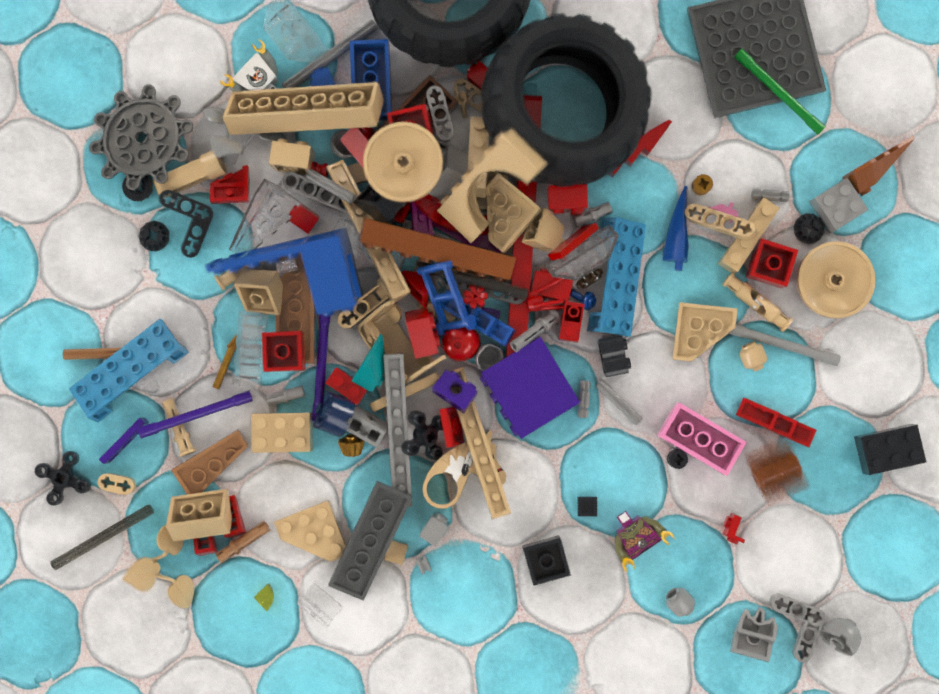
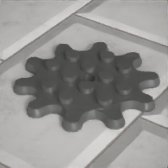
(127, 124)

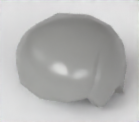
(338, 147)
(488, 355)

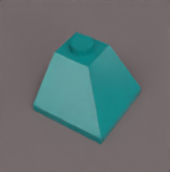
(372, 368)

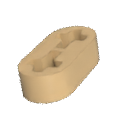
(117, 479)

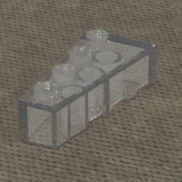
(249, 350)

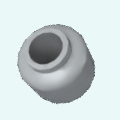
(680, 601)

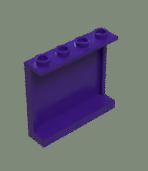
(529, 388)

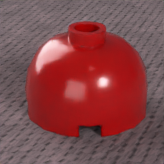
(461, 343)

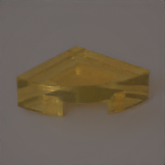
(265, 597)

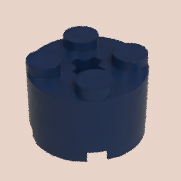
(334, 414)

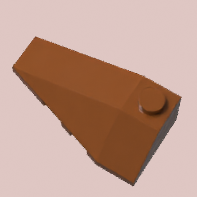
(872, 171)

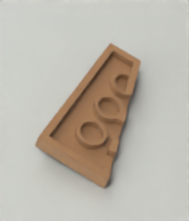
(208, 464)

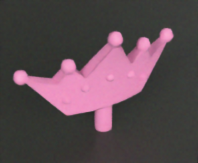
(722, 208)

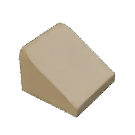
(396, 552)

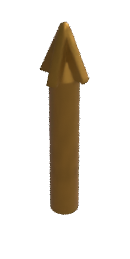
(225, 363)

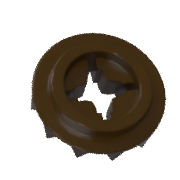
(589, 279)

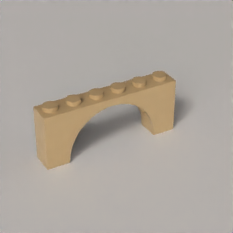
(508, 155)

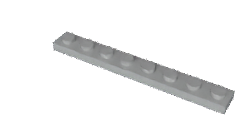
(397, 421)

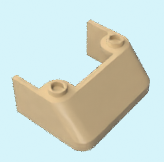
(385, 322)

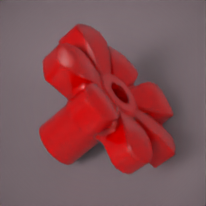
(475, 297)

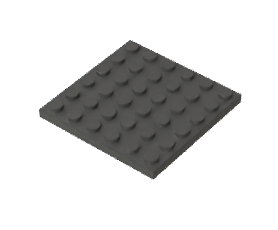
(772, 34)

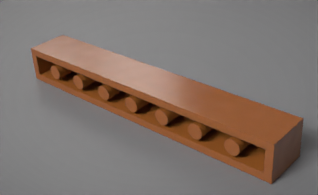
(436, 248)

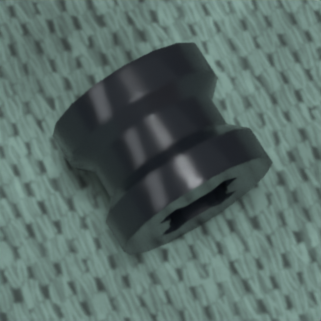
(673, 459)

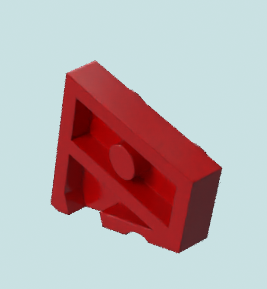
(231, 188)

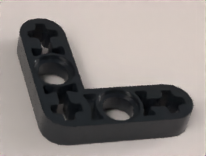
(195, 221)

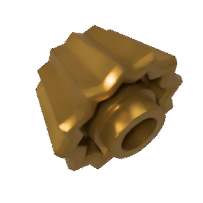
(351, 445)

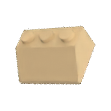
(199, 515)

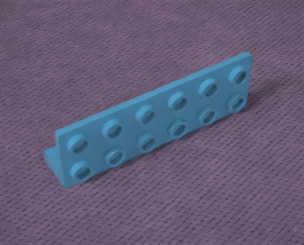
(620, 280)
(126, 369)

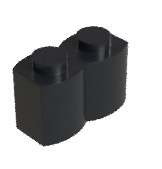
(613, 356)

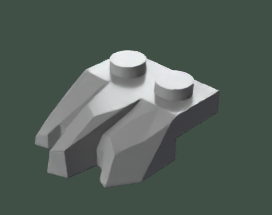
(754, 635)

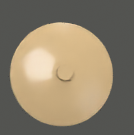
(403, 162)
(836, 280)

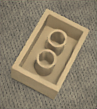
(282, 432)

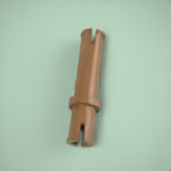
(246, 539)

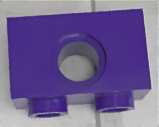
(459, 401)

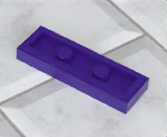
(123, 441)

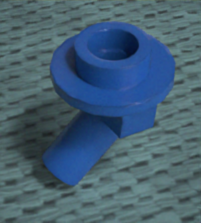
(588, 299)

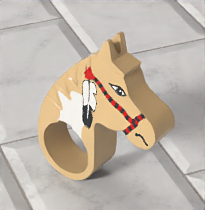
(459, 465)

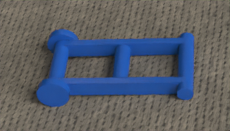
(442, 325)

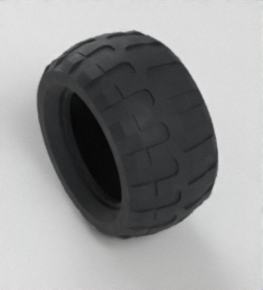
(452, 41)
(602, 57)

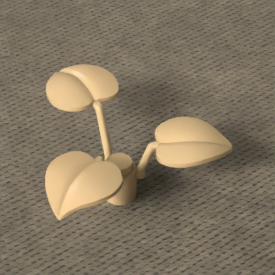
(145, 571)

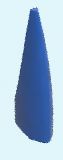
(677, 242)

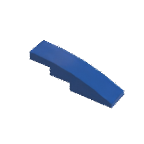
(485, 322)

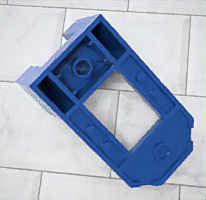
(327, 263)

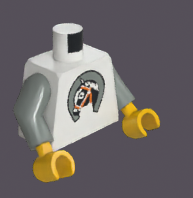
(256, 74)

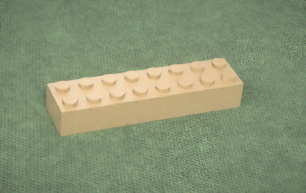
(304, 108)

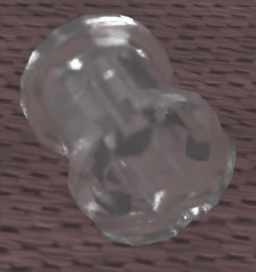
(286, 265)

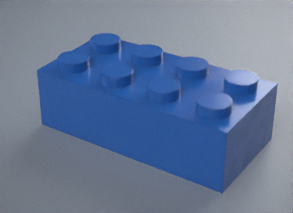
(372, 64)

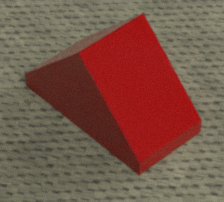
(416, 286)

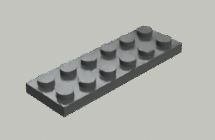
(370, 540)

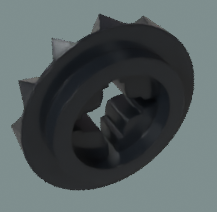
(147, 187)
(801, 232)
(162, 237)

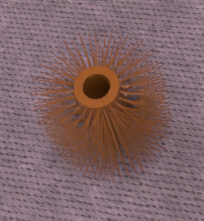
(771, 472)

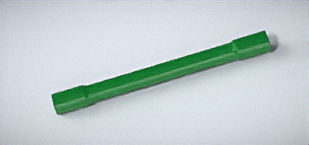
(809, 119)

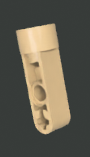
(193, 173)
(371, 302)

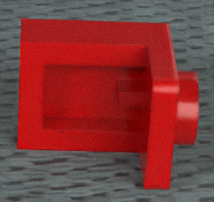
(731, 525)

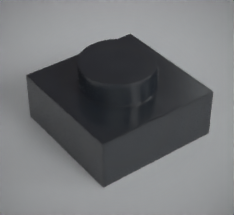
(587, 506)

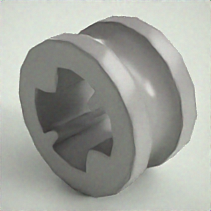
(423, 564)

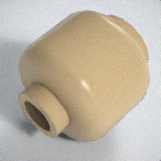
(753, 356)

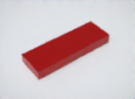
(573, 241)

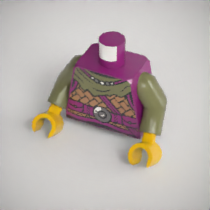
(637, 536)

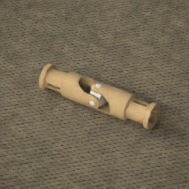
(768, 311)

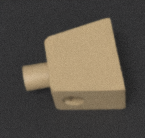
(544, 232)

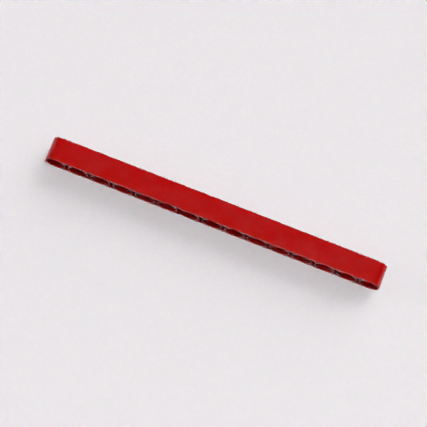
(521, 273)

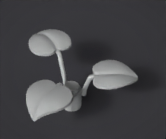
(227, 148)

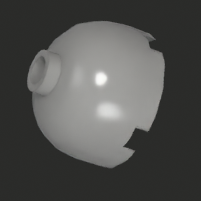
(843, 635)

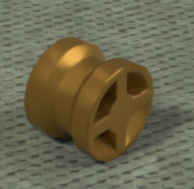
(702, 188)

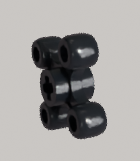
(423, 435)
(69, 481)

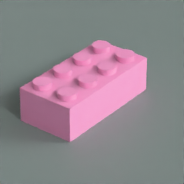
(701, 439)

